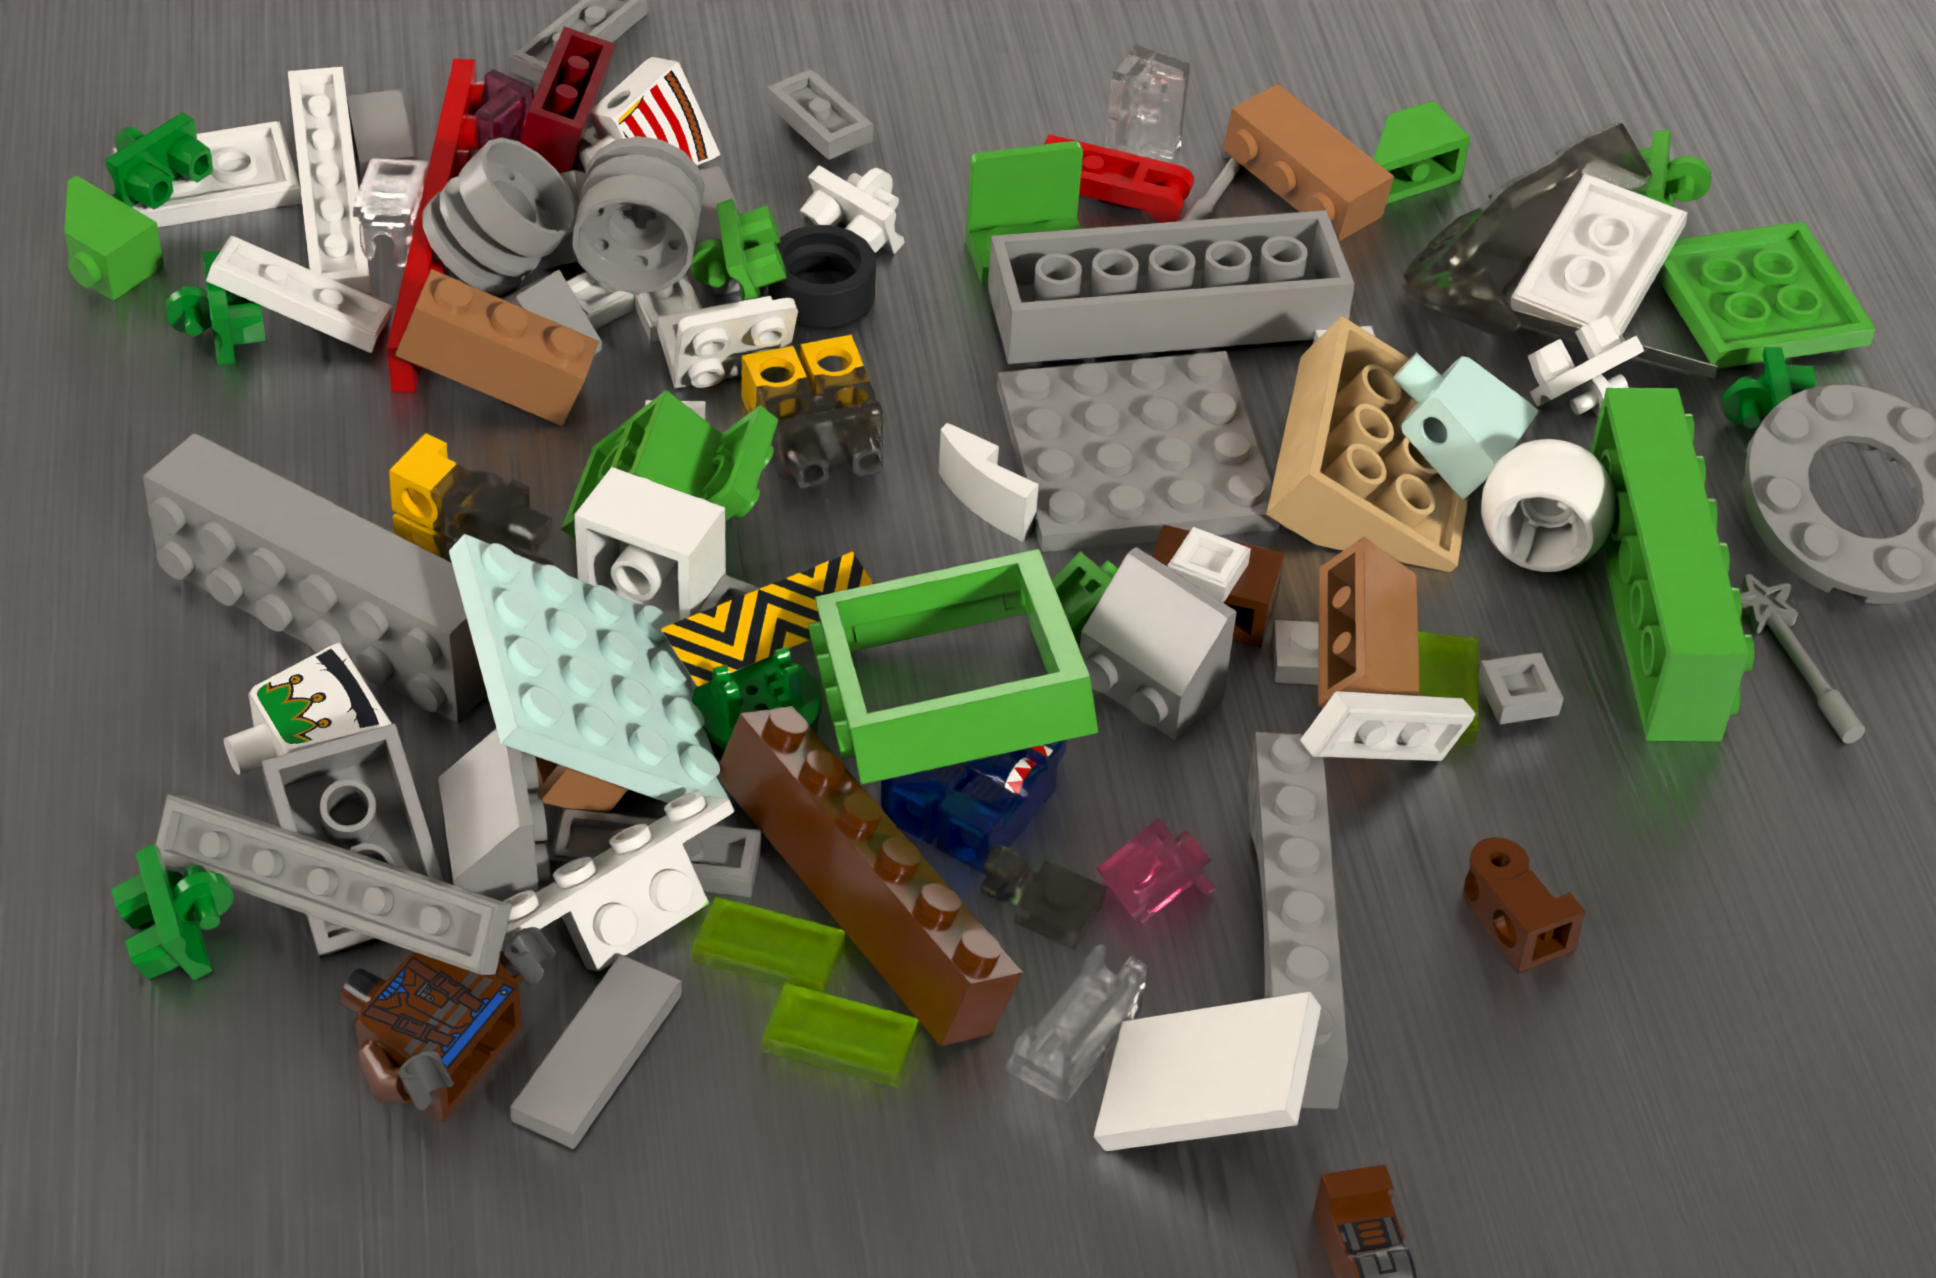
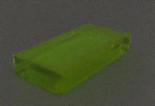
(1451, 671)
(768, 945)
(840, 1035)

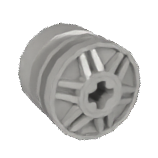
(638, 215)
(500, 216)

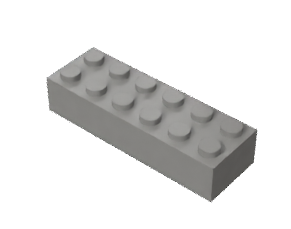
(1167, 286)
(315, 573)

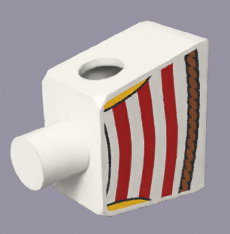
(655, 105)

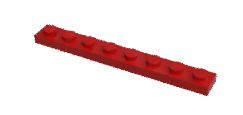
(449, 155)

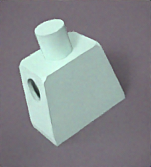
(1462, 419)

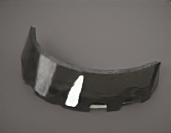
(1487, 247)

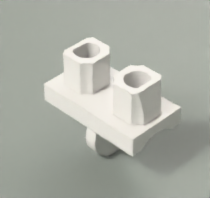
(859, 203)
(1558, 374)

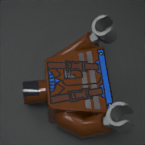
(437, 1025)

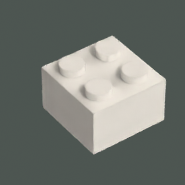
(650, 543)

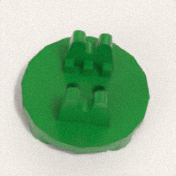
(773, 681)

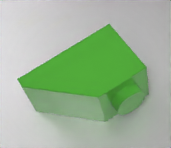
(1421, 150)
(108, 241)

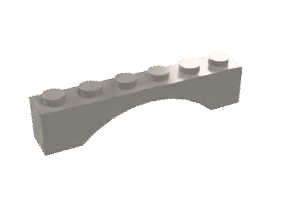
(1299, 898)

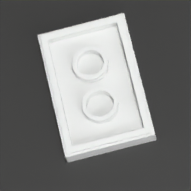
(247, 176)
(1599, 256)
(1209, 1072)

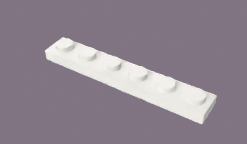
(328, 176)

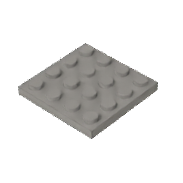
(1136, 450)

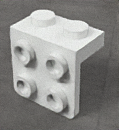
(710, 341)

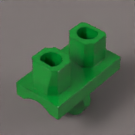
(151, 162)
(230, 315)
(1752, 400)
(179, 909)

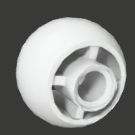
(1548, 505)

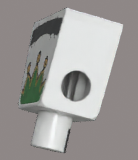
(305, 708)

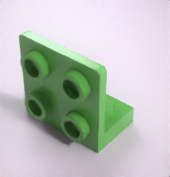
(1019, 194)

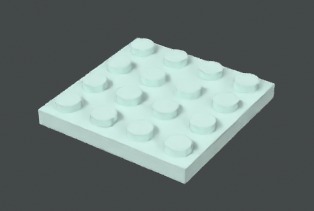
(583, 675)

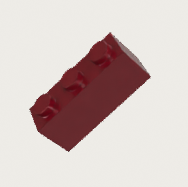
(566, 96)

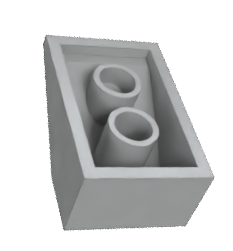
(358, 799)

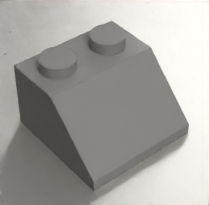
(1159, 645)

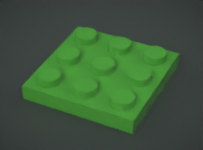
(1760, 292)

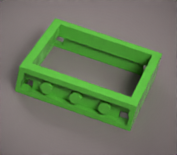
(961, 724)

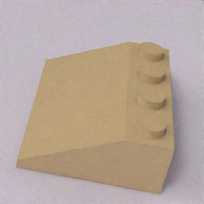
(1349, 465)

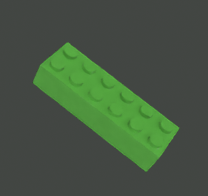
(1669, 569)

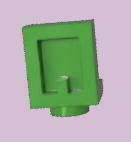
(1081, 588)

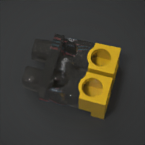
(821, 413)
(444, 500)

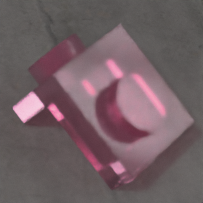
(504, 108)
(1155, 870)

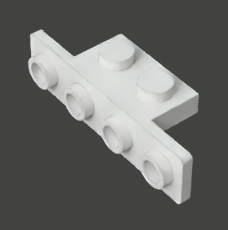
(629, 889)

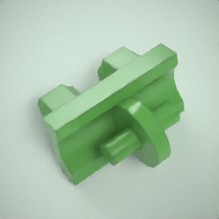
(1679, 179)
(744, 253)

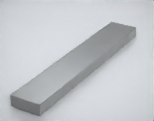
(336, 884)

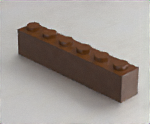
(868, 876)

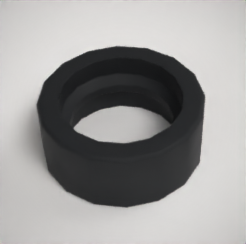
(827, 248)

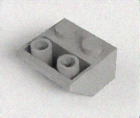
(494, 821)

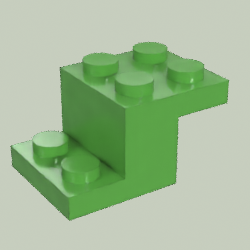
(685, 454)

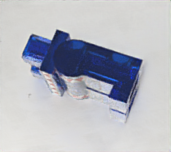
(983, 796)

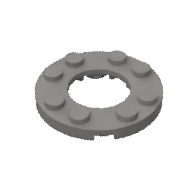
(1805, 537)

